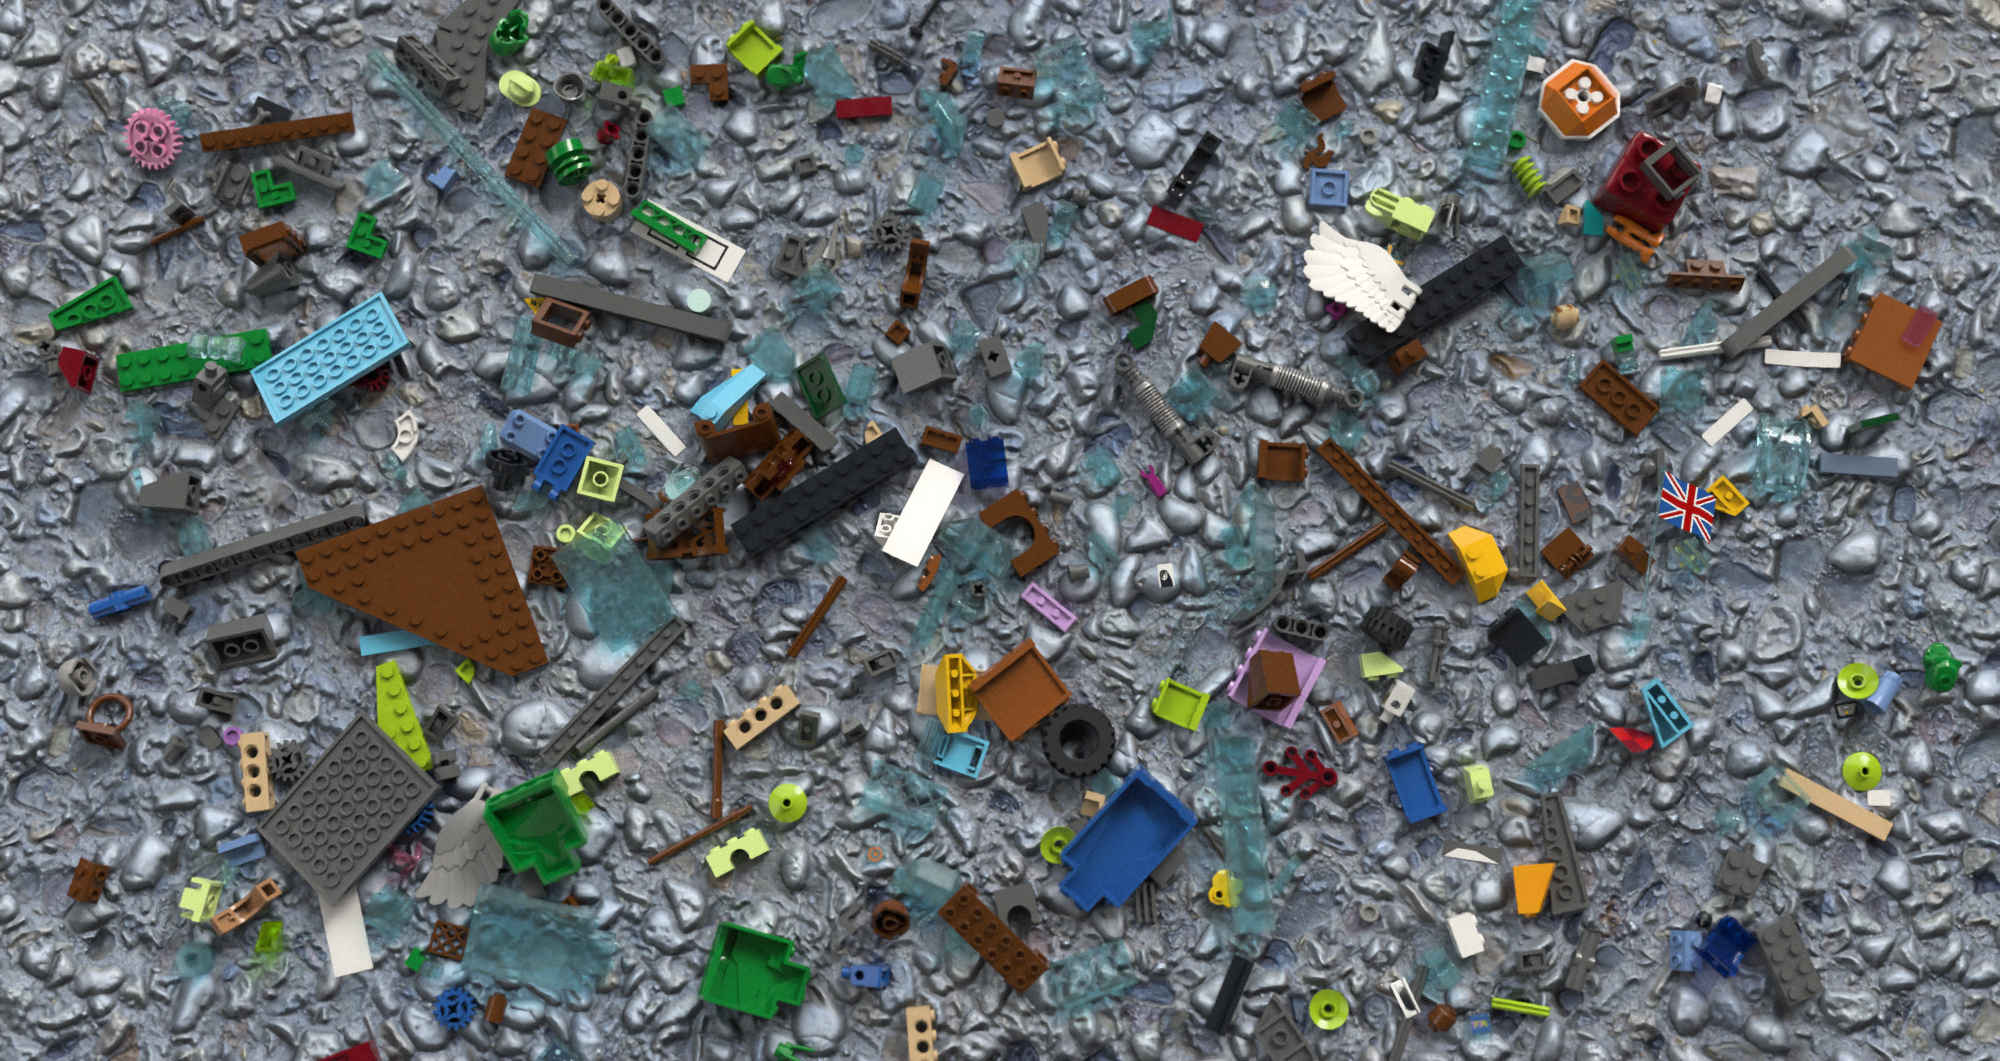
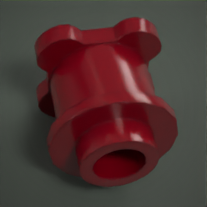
(608, 133)

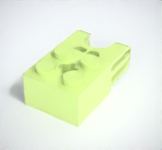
(1400, 213)

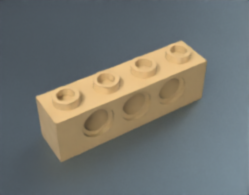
(741, 739)
(264, 780)
(914, 1015)

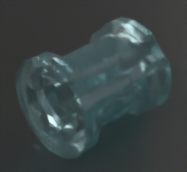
(1726, 818)

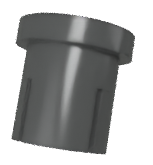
(1077, 572)
(176, 744)

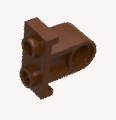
(1401, 571)

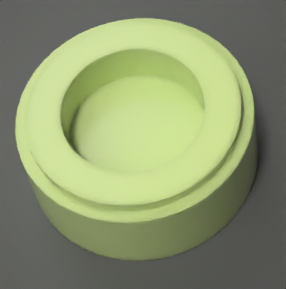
(565, 534)

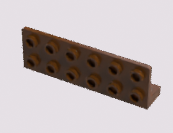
(993, 938)

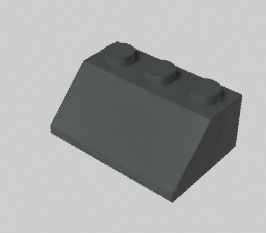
(242, 641)

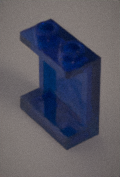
(987, 463)
(1726, 946)

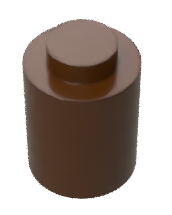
(496, 1007)

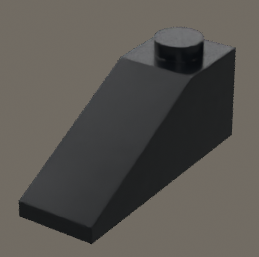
(1562, 672)

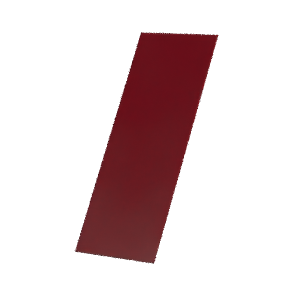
(1175, 223)

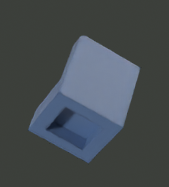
(444, 179)

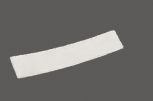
(1803, 359)

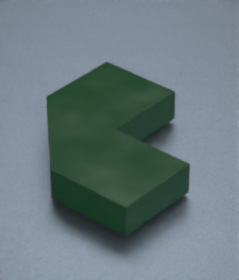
(1144, 333)

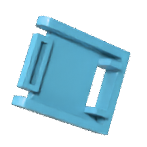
(958, 752)

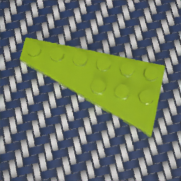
(398, 716)

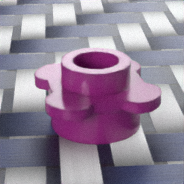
(1336, 314)

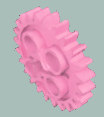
(153, 138)

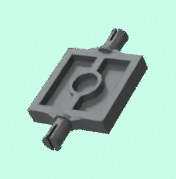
(1740, 874)

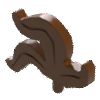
(1317, 161)

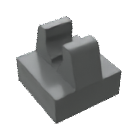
(854, 729)

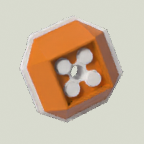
(1568, 114)

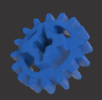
(462, 1013)

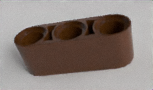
(1130, 295)

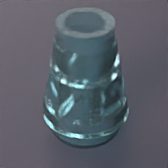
(489, 438)

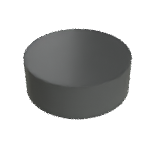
(995, 118)

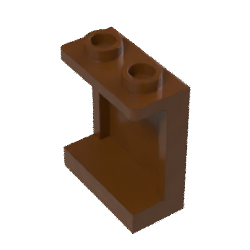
(1281, 461)

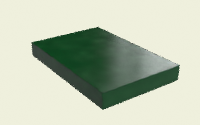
(820, 386)

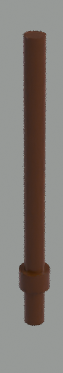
(733, 816)

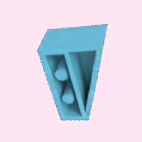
(1663, 713)

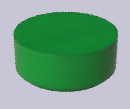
(1517, 140)

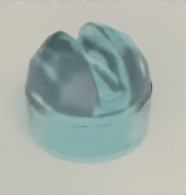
(1345, 127)

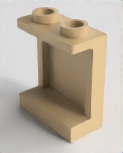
(1038, 165)

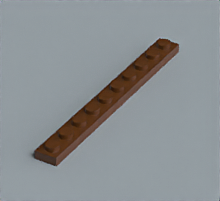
(1390, 511)

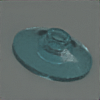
(1255, 301)

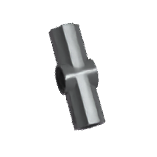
(1582, 960)

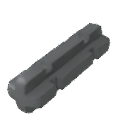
(885, 51)

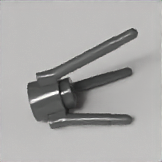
(1451, 205)

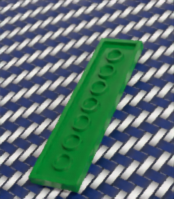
(172, 365)

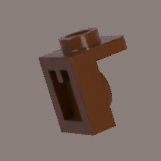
(947, 77)

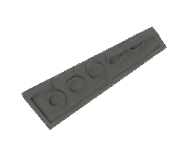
(1567, 885)

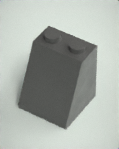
(923, 368)
(172, 494)

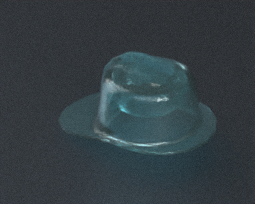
(1030, 360)

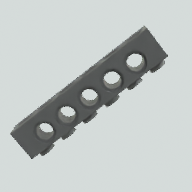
(695, 501)

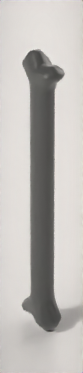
(214, 175)

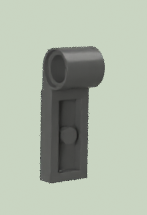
(1684, 90)

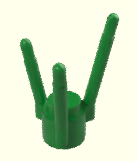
(784, 1051)

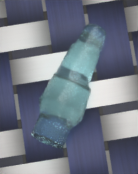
(1572, 369)

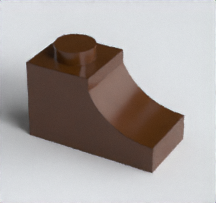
(1633, 554)

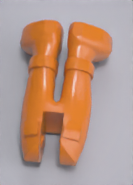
(1627, 240)

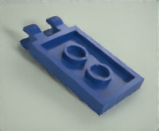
(562, 461)

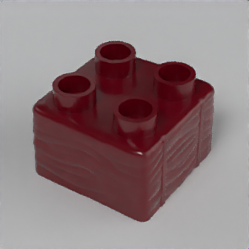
(1632, 194)

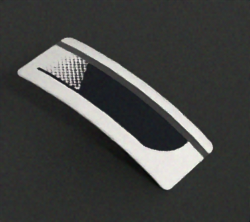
(1405, 998)

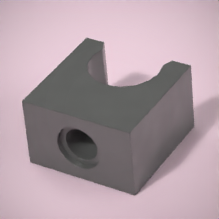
(1015, 896)

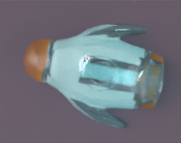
(678, 482)

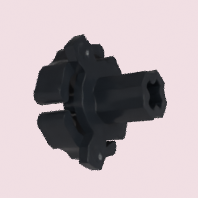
(505, 466)

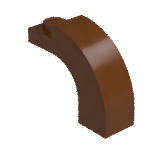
(915, 273)

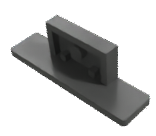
(312, 165)

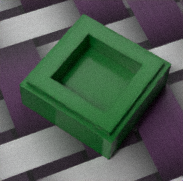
(674, 96)

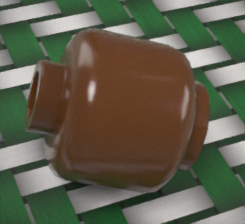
(1442, 1018)

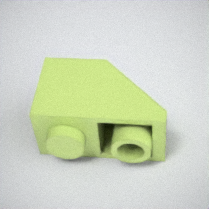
(1377, 664)

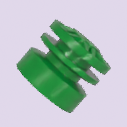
(569, 162)

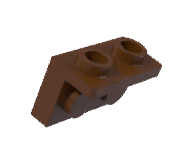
(1016, 83)

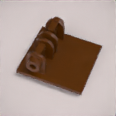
(1567, 553)

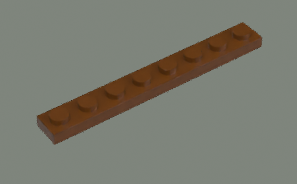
(277, 132)

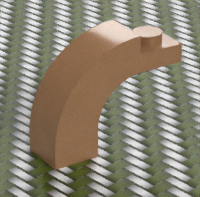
(247, 908)

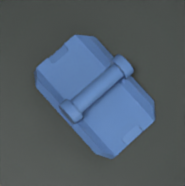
(527, 434)

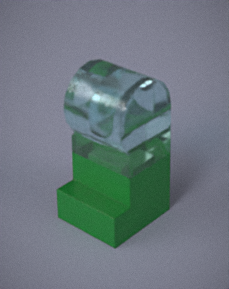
(1624, 352)
(424, 965)

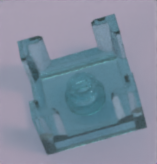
(1682, 388)

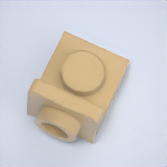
(1815, 416)

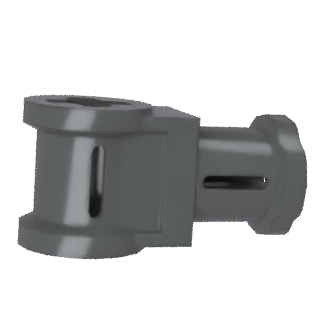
(50, 356)

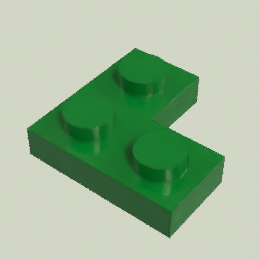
(269, 194)
(362, 237)

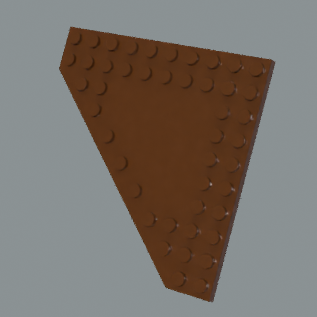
(436, 580)

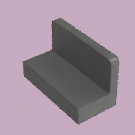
(179, 209)

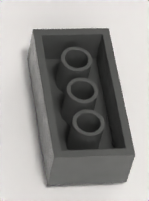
(1786, 960)

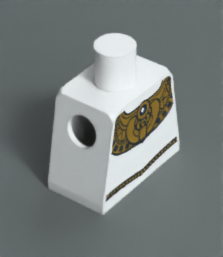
(1400, 692)

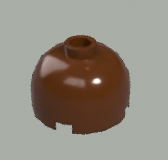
(890, 919)

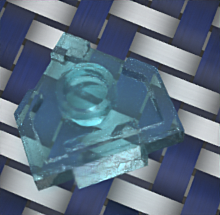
(1024, 257)

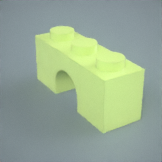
(603, 765)
(721, 859)

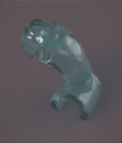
(400, 472)

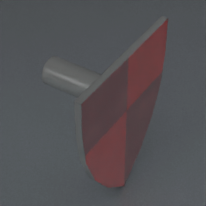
(1633, 740)

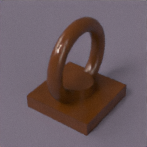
(103, 733)

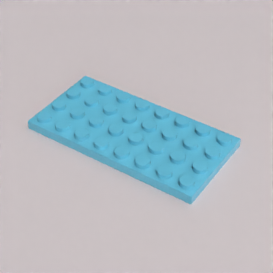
(330, 359)

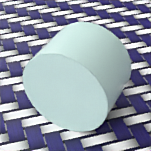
(699, 302)

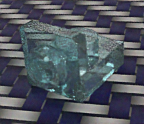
(1498, 487)

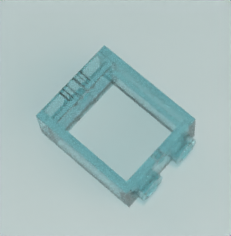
(1763, 778)

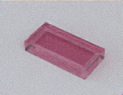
(1919, 326)

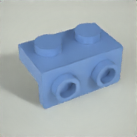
(1682, 950)

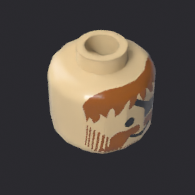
(1565, 316)

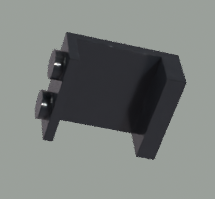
(1517, 636)

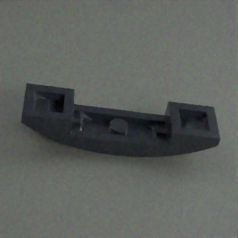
(1194, 166)

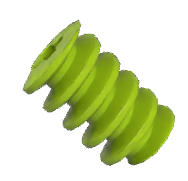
(1528, 176)

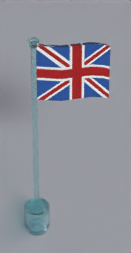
(1684, 508)

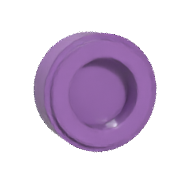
(232, 735)

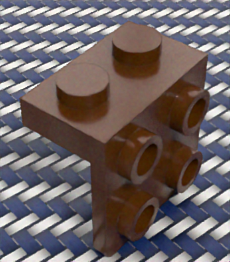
(1322, 96)

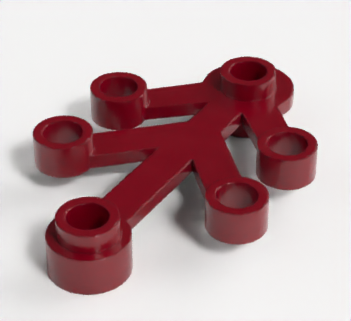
(1302, 773)

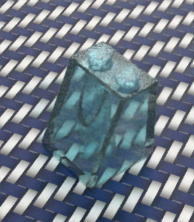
(1546, 273)

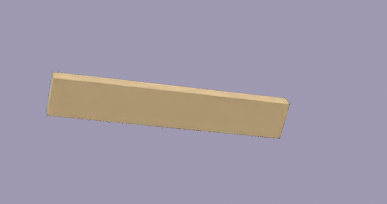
(1839, 806)

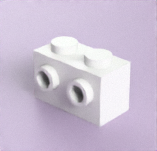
(1465, 935)

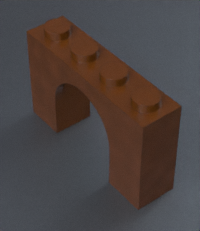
(1015, 506)

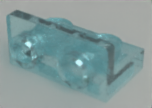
(1103, 465)

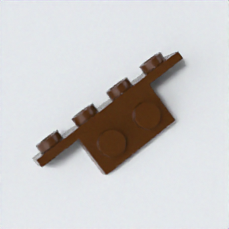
(1704, 275)

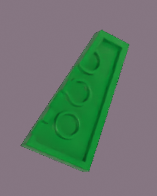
(95, 304)

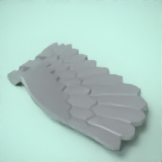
(463, 856)

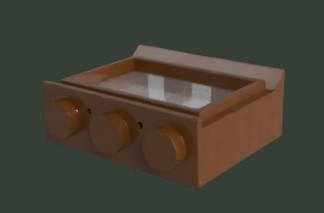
(266, 241)

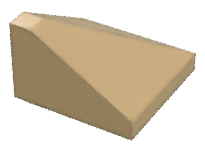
(1569, 216)

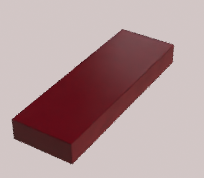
(864, 108)

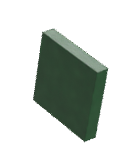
(1872, 423)

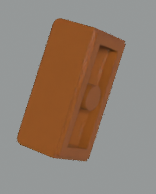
(1339, 722)

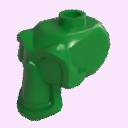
(510, 33)
(787, 77)
(1940, 668)

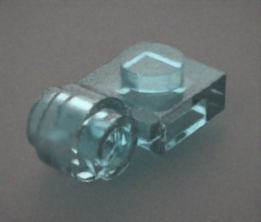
(972, 52)

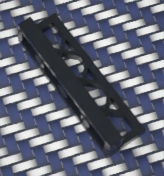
(1229, 995)

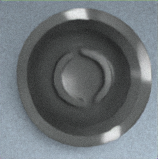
(570, 87)

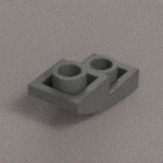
(1754, 52)
(1168, 866)

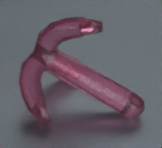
(402, 855)

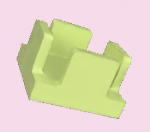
(201, 901)

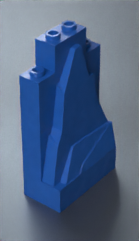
(1124, 841)

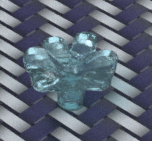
(228, 871)

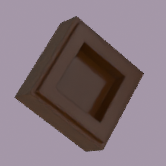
(897, 332)

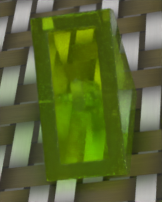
(270, 938)

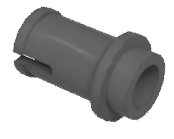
(1061, 498)

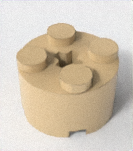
(599, 191)

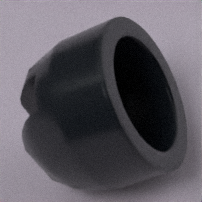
(1704, 919)

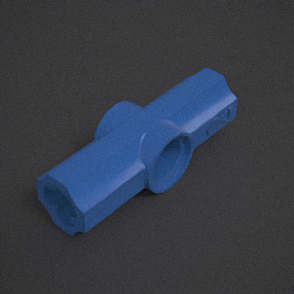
(119, 602)

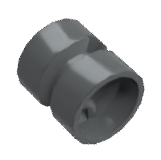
(447, 772)

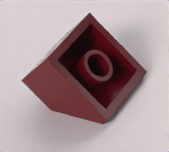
(79, 368)

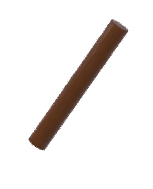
(177, 230)

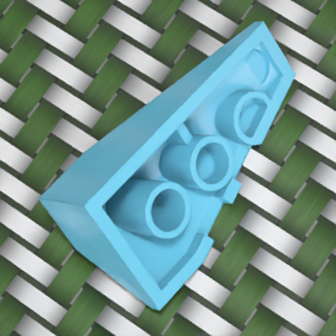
(727, 398)

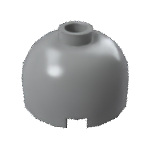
(76, 677)

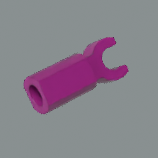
(1154, 482)

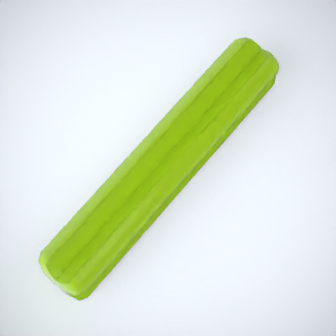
(1520, 1007)

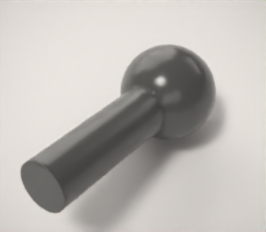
(1513, 571)

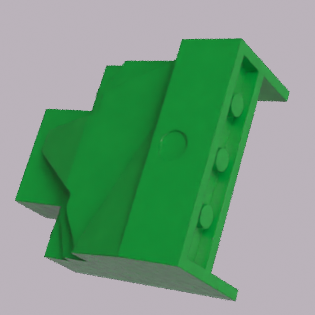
(538, 827)
(752, 971)

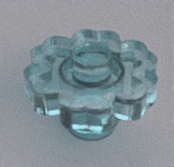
(179, 110)

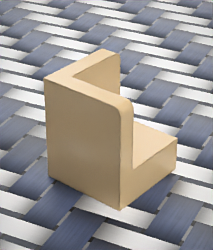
(1092, 803)

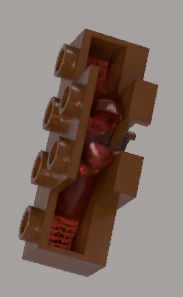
(779, 465)

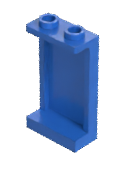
(1414, 783)

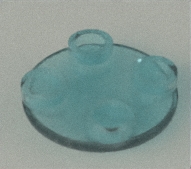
(1346, 430)

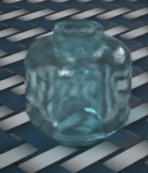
(1366, 381)

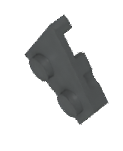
(792, 256)

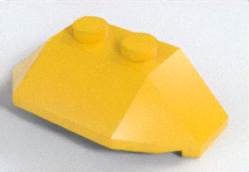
(1480, 560)
(954, 699)

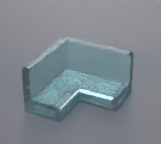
(1153, 31)

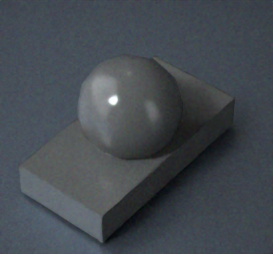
(1650, 468)

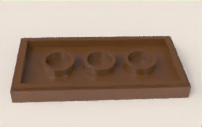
(1618, 398)

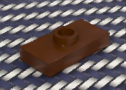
(941, 440)

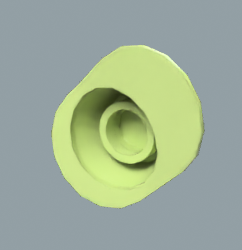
(520, 88)

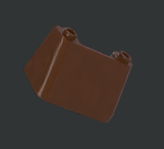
(742, 439)

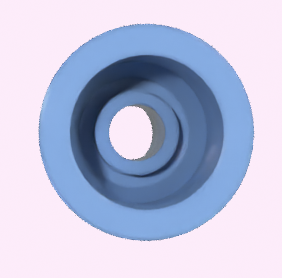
(1887, 689)

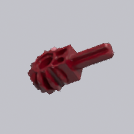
(366, 382)

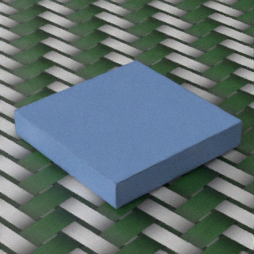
(1328, 188)

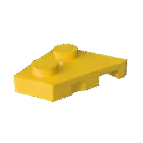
(1727, 496)

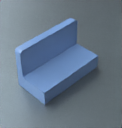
(243, 849)

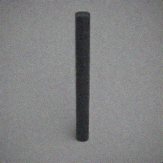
(1777, 293)

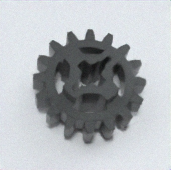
(882, 228)
(295, 754)

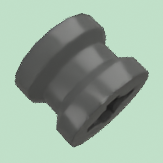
(1080, 197)

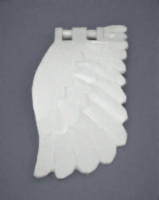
(1359, 276)

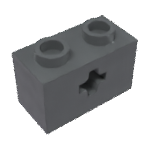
(994, 347)

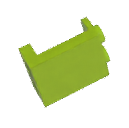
(754, 49)
(1179, 704)

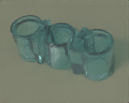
(215, 347)
(576, 359)

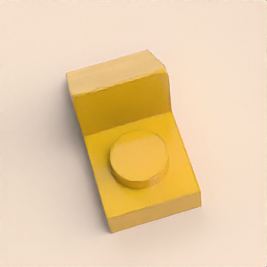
(1546, 601)

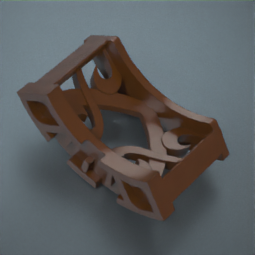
(709, 548)

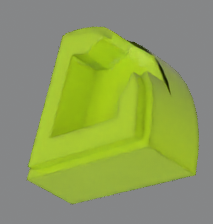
(466, 671)

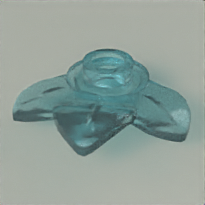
(385, 175)

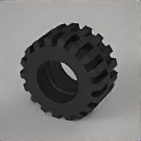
(1386, 627)

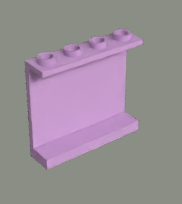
(1307, 671)

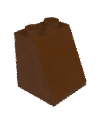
(1272, 681)

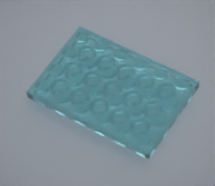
(614, 584)

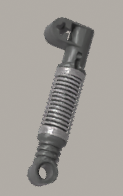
(1291, 380)
(1163, 413)

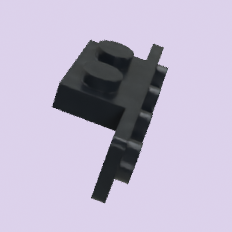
(1431, 64)

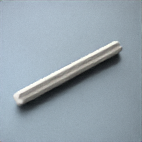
(1708, 348)

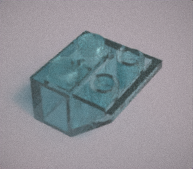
(1192, 393)

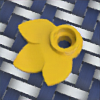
(1219, 884)

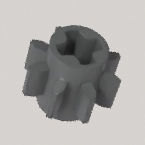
(978, 584)

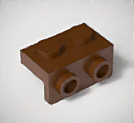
(88, 881)

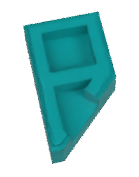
(1592, 221)

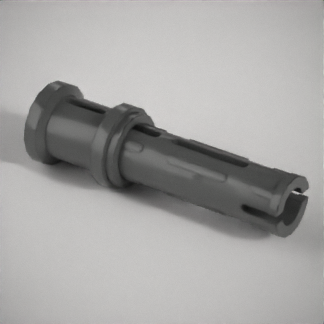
(1438, 642)

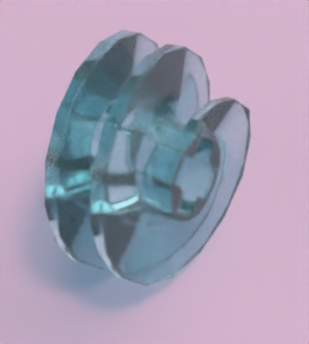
(185, 957)

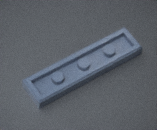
(1858, 465)

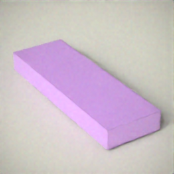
(1048, 607)

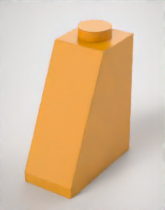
(1532, 886)

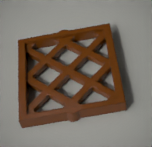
(435, 936)

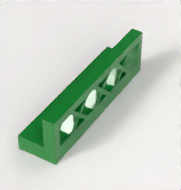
(665, 231)

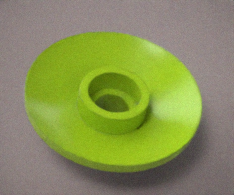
(1858, 672)
(1853, 773)
(796, 808)
(1047, 844)
(1338, 1012)

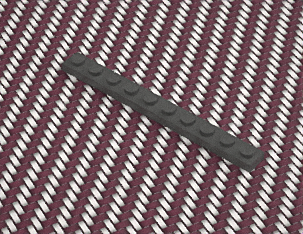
(612, 690)

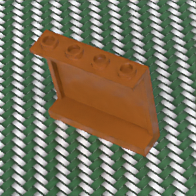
(1879, 343)
(1019, 690)

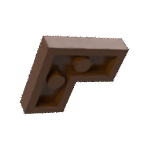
(713, 75)

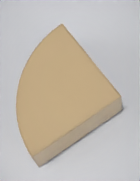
(872, 432)

